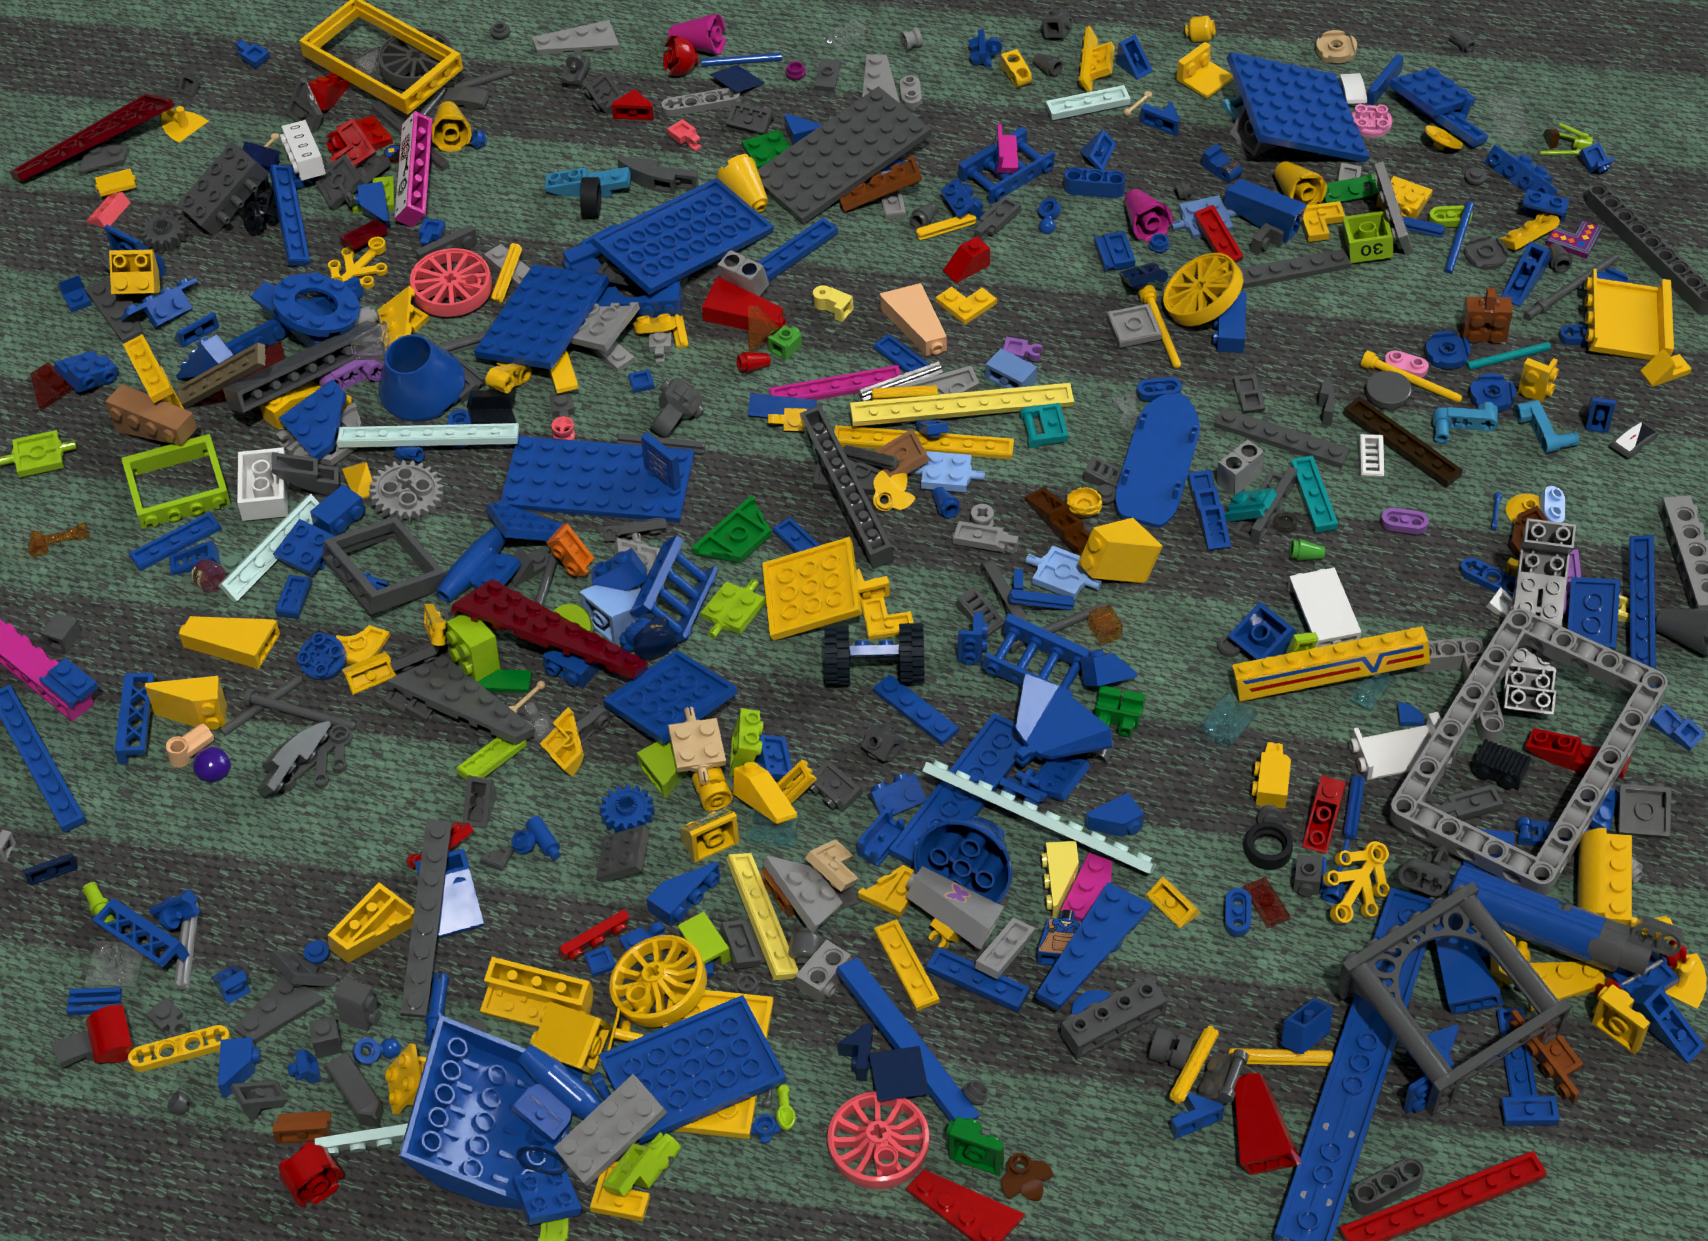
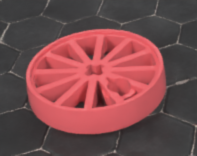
(450, 284)
(886, 1146)

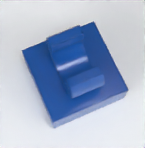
(305, 1067)

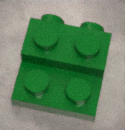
(972, 1148)

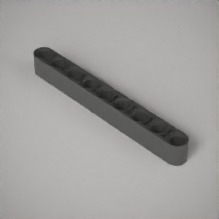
(1649, 246)

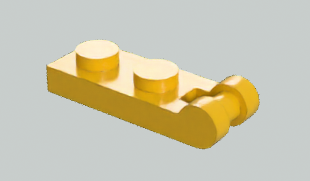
(1530, 231)
(434, 625)

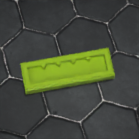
(489, 758)

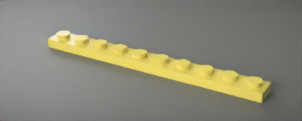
(958, 404)

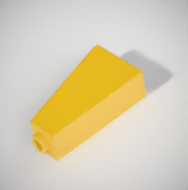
(231, 639)

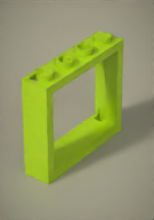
(166, 457)

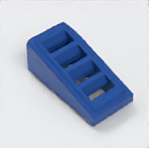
(206, 550)

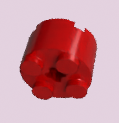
(310, 1174)

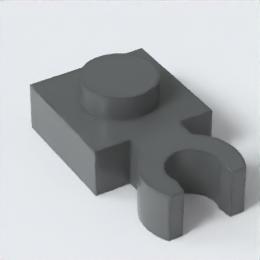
(166, 1017)

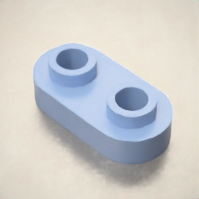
(1553, 504)

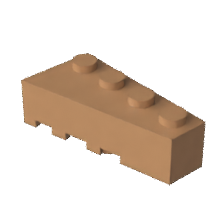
(138, 416)

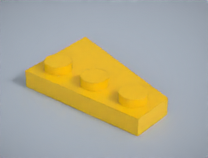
(397, 314)

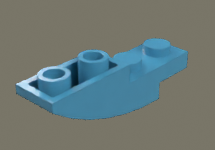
(568, 182)

